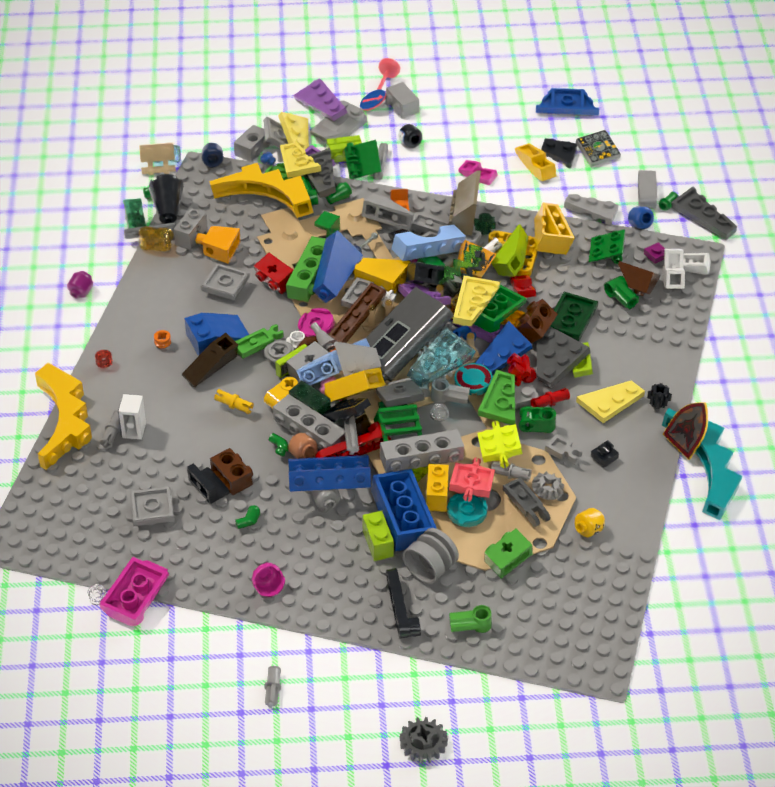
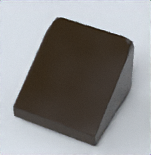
(362, 424)

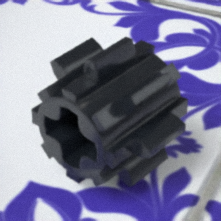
(659, 395)

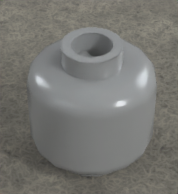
(326, 498)

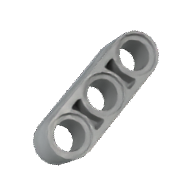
(647, 188)

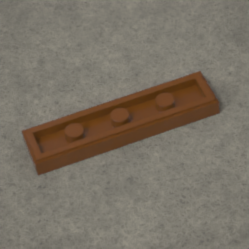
(357, 313)

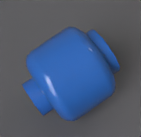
(641, 217)

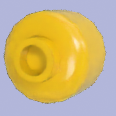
(589, 522)

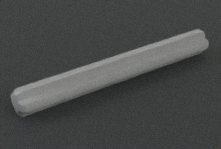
(351, 435)

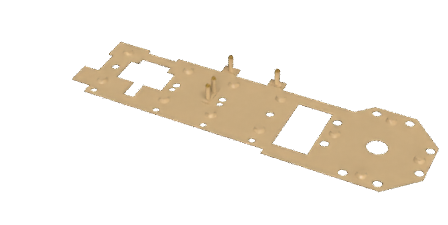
(288, 243)

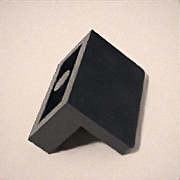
(207, 483)

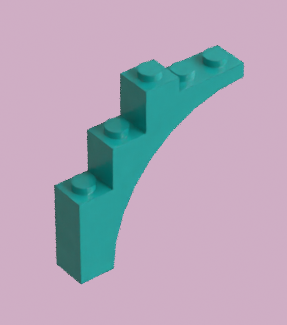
(715, 460)

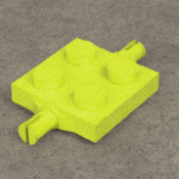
(499, 443)

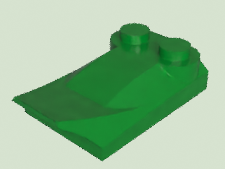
(499, 308)

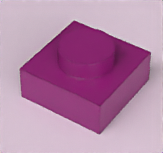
(655, 252)

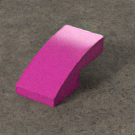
(469, 167)

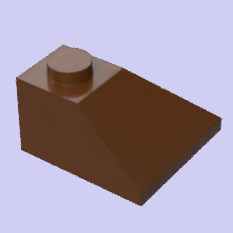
(639, 279)

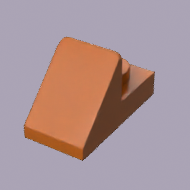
(400, 197)

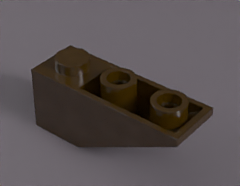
(211, 360)

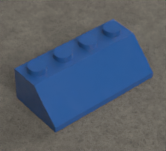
(402, 505)

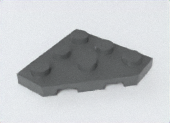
(558, 356)

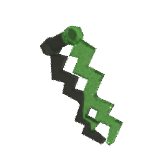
(449, 272)

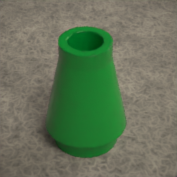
(342, 192)

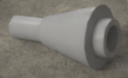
(323, 338)

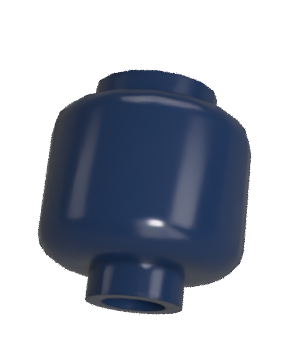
(212, 154)

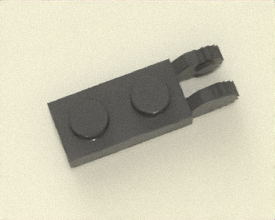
(526, 501)

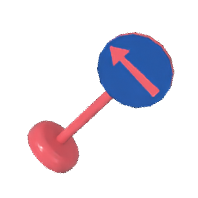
(388, 68)

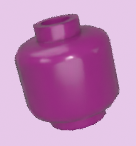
(80, 284)

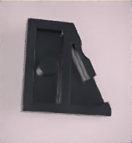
(560, 150)

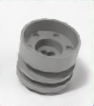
(430, 556)

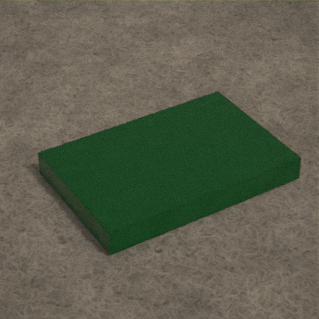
(573, 314)

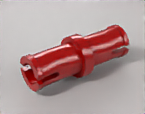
(550, 398)

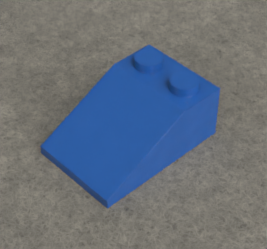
(207, 327)

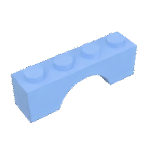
(411, 246)

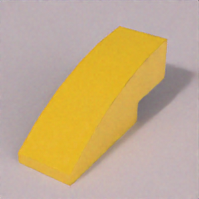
(536, 162)

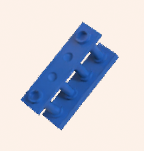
(329, 473)

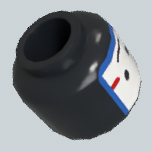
(410, 136)

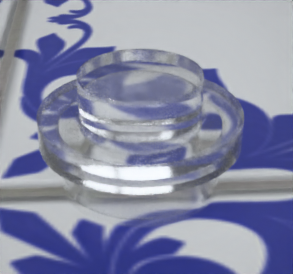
(439, 412)

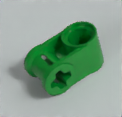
(539, 419)

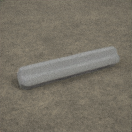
(383, 150)

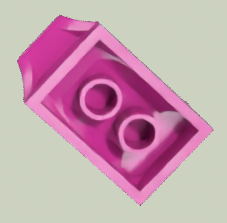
(134, 591)

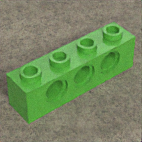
(303, 276)

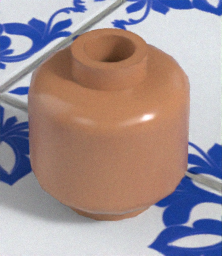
(302, 446)

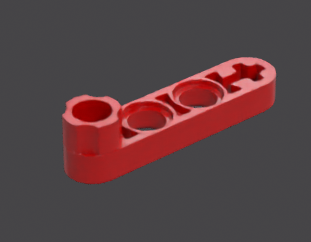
(374, 435)

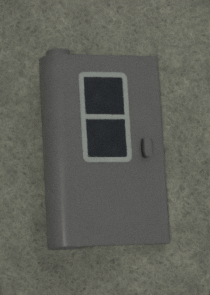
(407, 331)

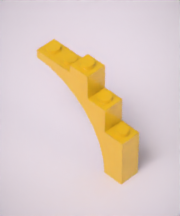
(270, 184)
(71, 428)

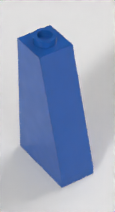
(335, 266)

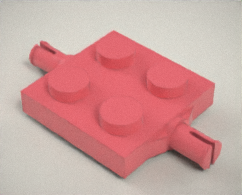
(472, 480)

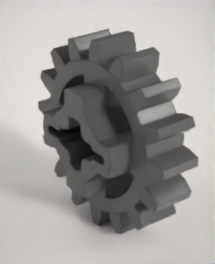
(423, 739)

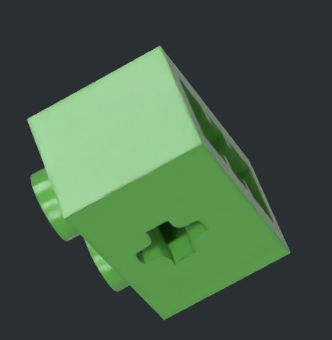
(508, 553)

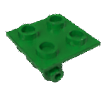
(362, 159)
(608, 246)

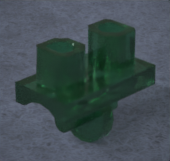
(134, 213)

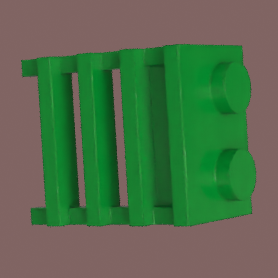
(398, 415)

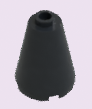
(166, 196)

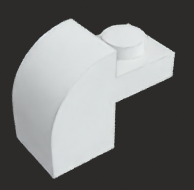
(673, 269)

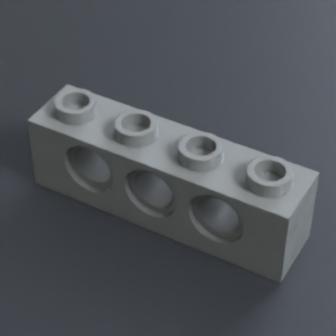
(302, 419)
(421, 451)

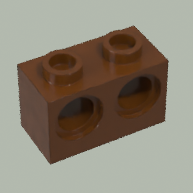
(536, 320)
(232, 471)

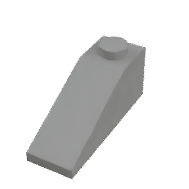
(387, 211)

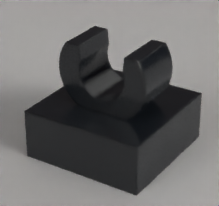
(605, 453)

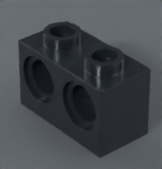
(424, 274)

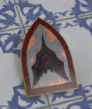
(688, 428)

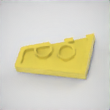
(295, 128)
(297, 161)
(610, 400)

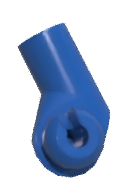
(268, 158)
(463, 331)

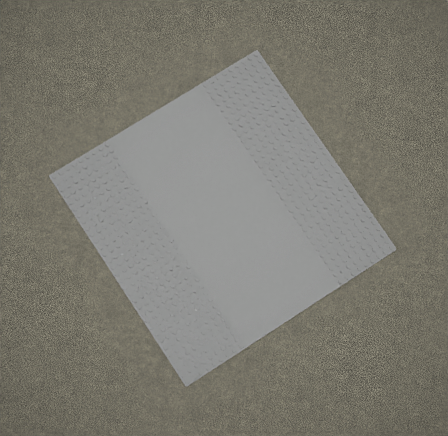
(556, 618)

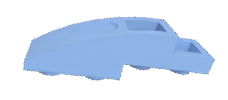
(323, 367)

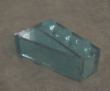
(440, 358)

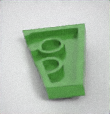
(500, 399)

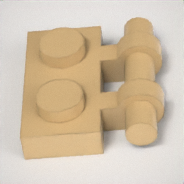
(157, 152)

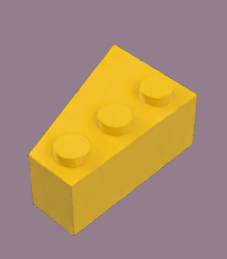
(552, 230)

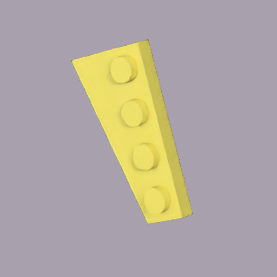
(473, 299)

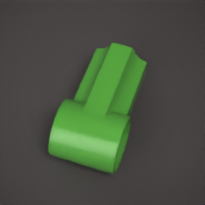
(477, 619)

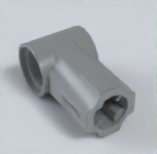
(443, 391)

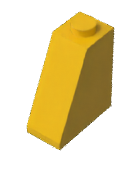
(382, 272)
(354, 384)

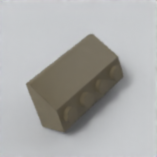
(464, 203)

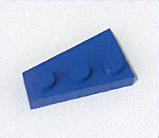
(502, 347)

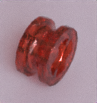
(106, 362)

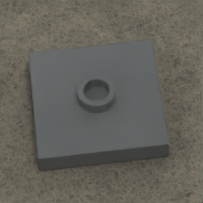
(400, 394)

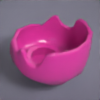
(268, 580)

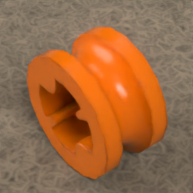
(162, 334)

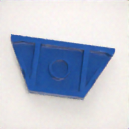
(567, 102)

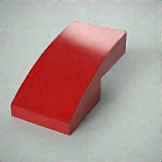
(523, 285)

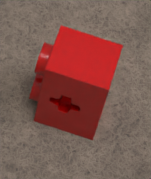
(273, 272)

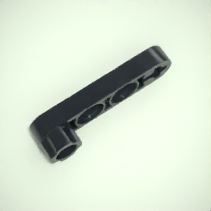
(405, 626)

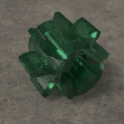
(485, 223)

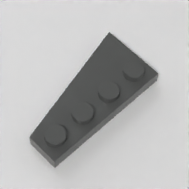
(323, 181)
(699, 210)

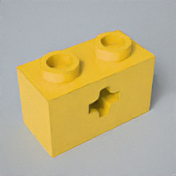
(437, 487)

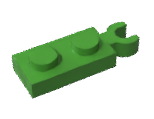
(258, 340)

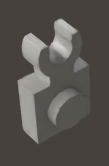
(562, 447)

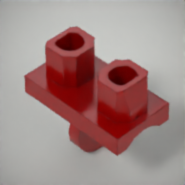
(521, 369)

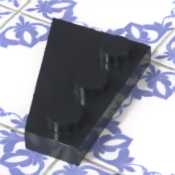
(346, 409)

